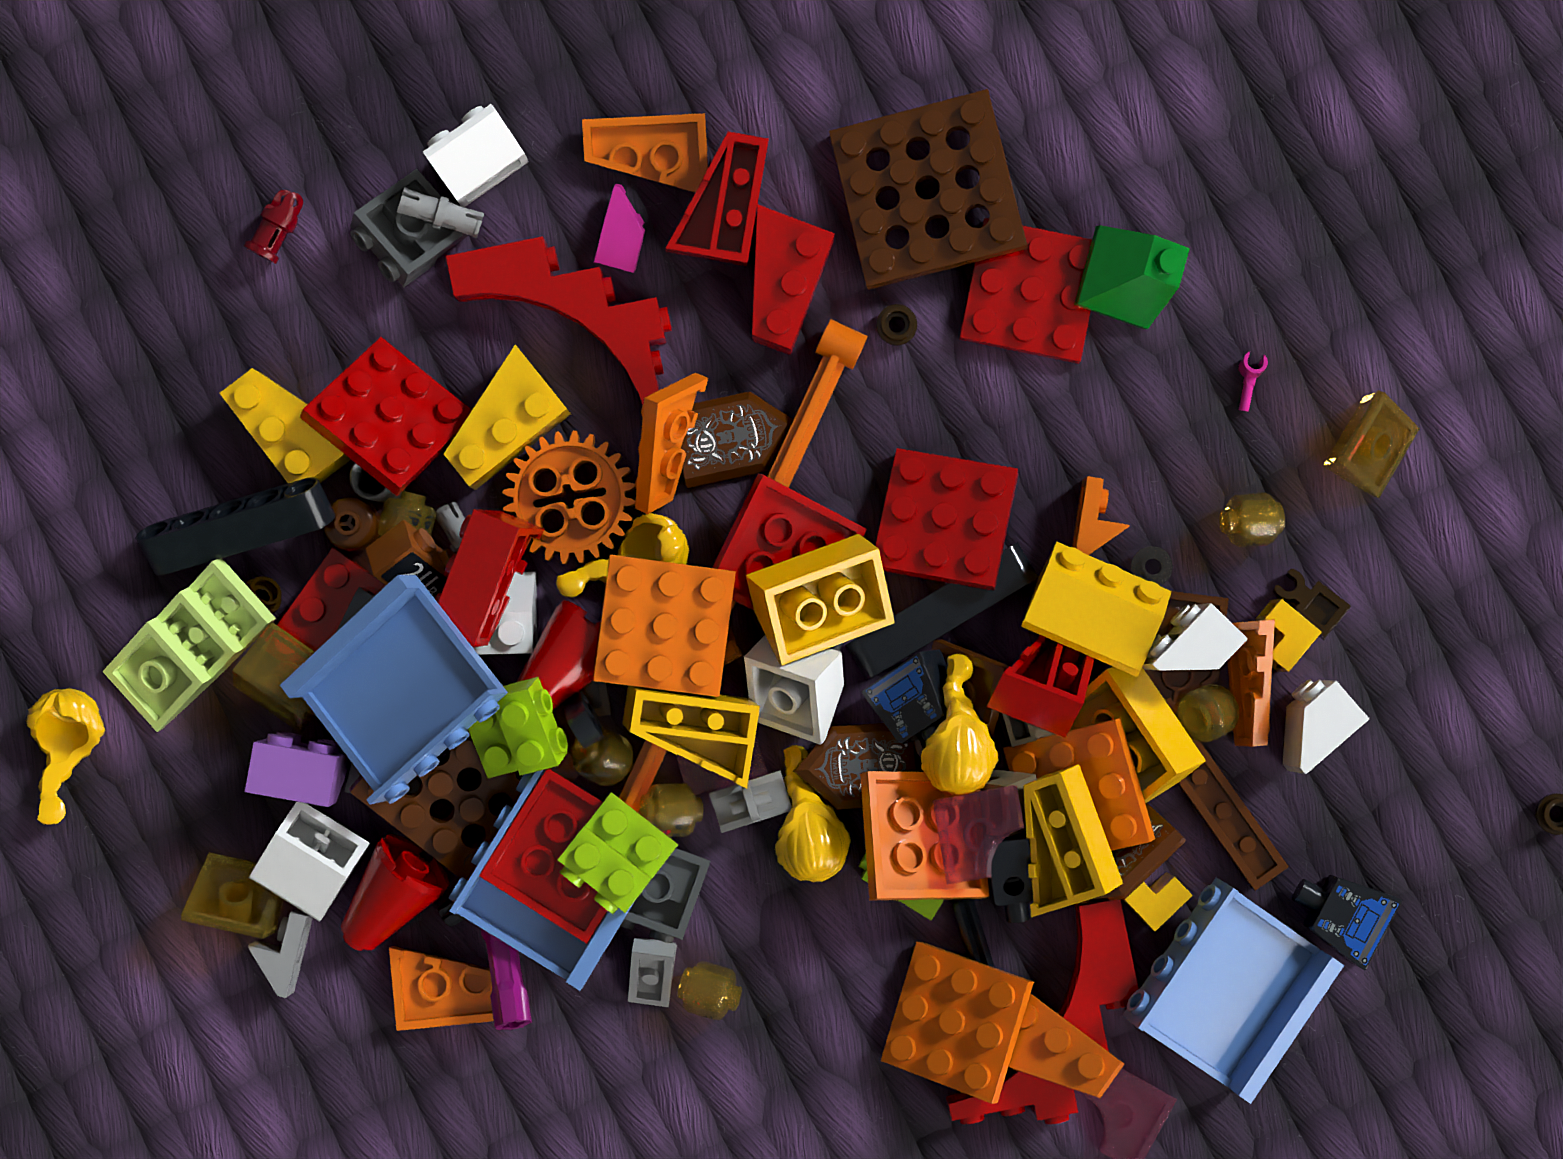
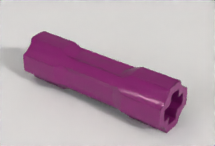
(508, 993)

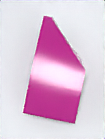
(621, 233)

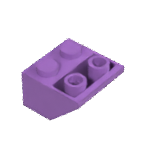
(297, 770)

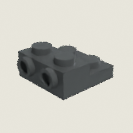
(401, 241)
(669, 897)

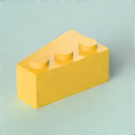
(504, 421)
(275, 423)
(701, 728)
(1066, 843)

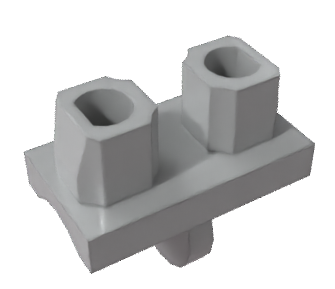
(761, 800)

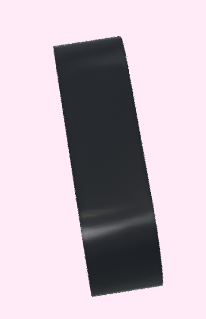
(582, 719)

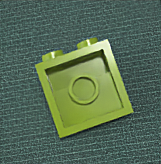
(521, 733)
(616, 854)

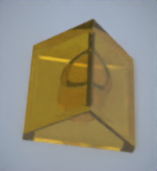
(1372, 444)
(268, 665)
(231, 900)

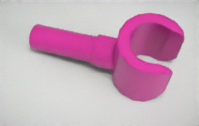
(1249, 379)

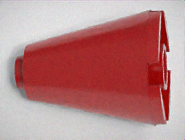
(564, 653)
(391, 892)

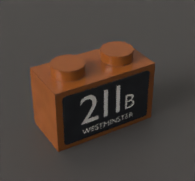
(409, 552)

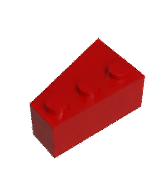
(724, 207)
(787, 272)
(484, 570)
(1044, 686)

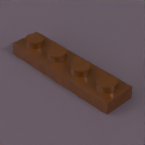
(1232, 823)

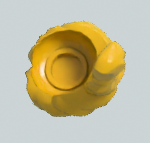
(649, 538)
(66, 729)
(960, 750)
(812, 838)

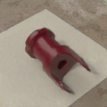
(277, 221)

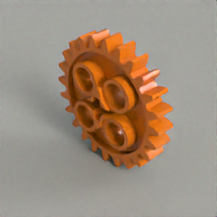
(564, 460)

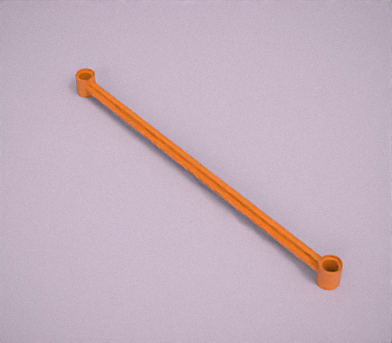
(839, 349)

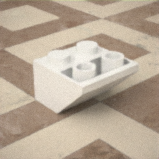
(475, 154)
(1198, 641)
(309, 860)

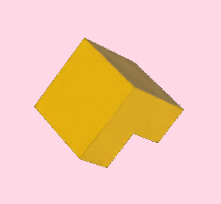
(1291, 634)
(1159, 901)

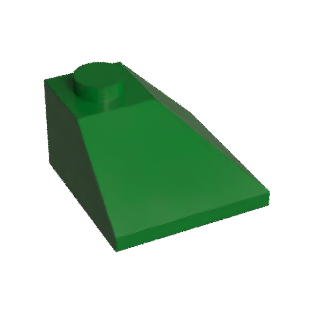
(1130, 275)

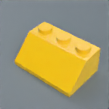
(821, 598)
(1096, 609)
(1156, 738)

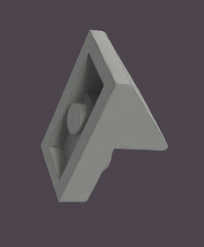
(283, 962)
(651, 972)

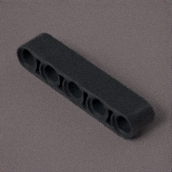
(236, 526)
(937, 615)

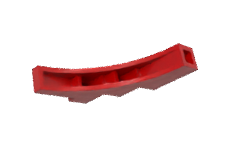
(525, 274)
(1100, 976)

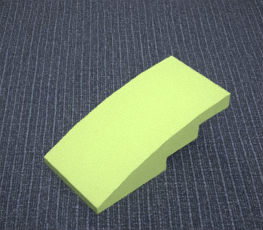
(188, 644)

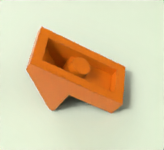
(1090, 531)

